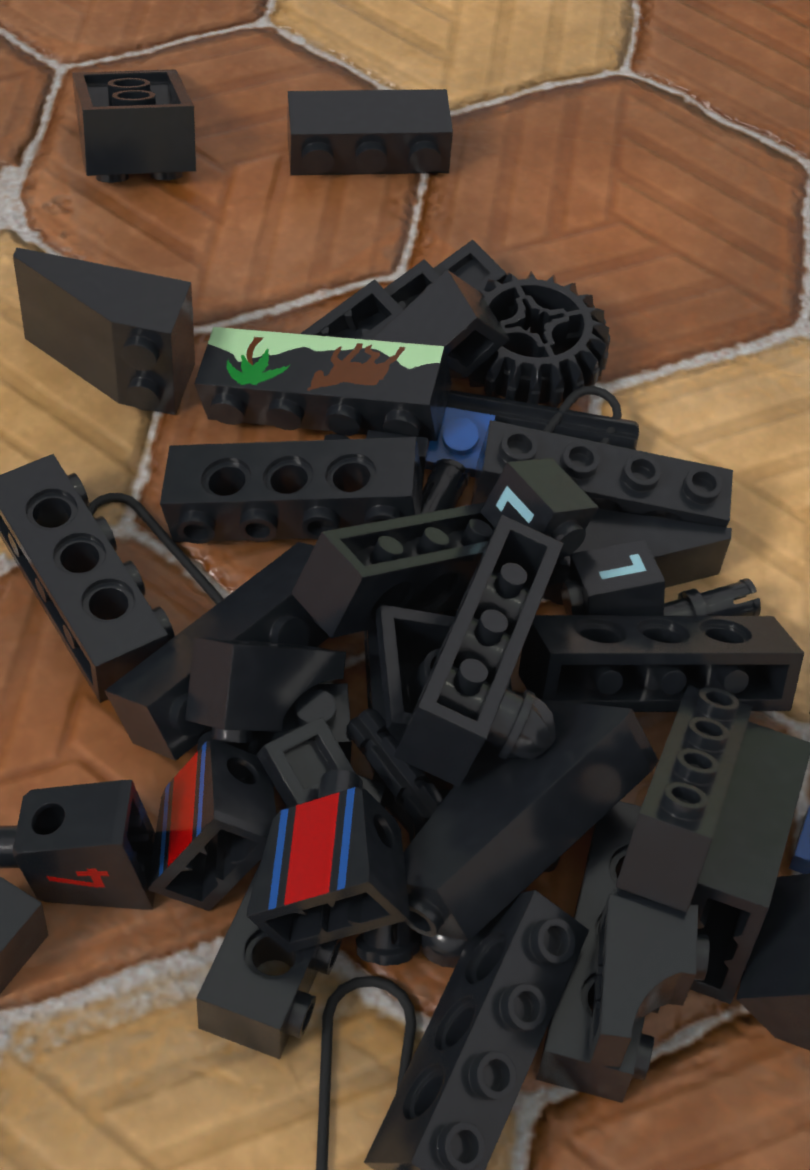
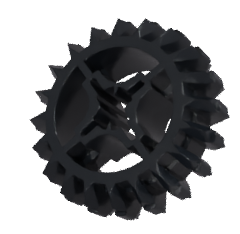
(553, 343)

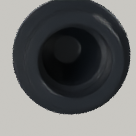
(521, 726)

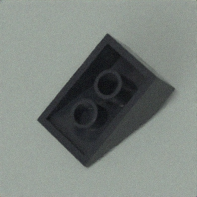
(134, 124)
(110, 326)

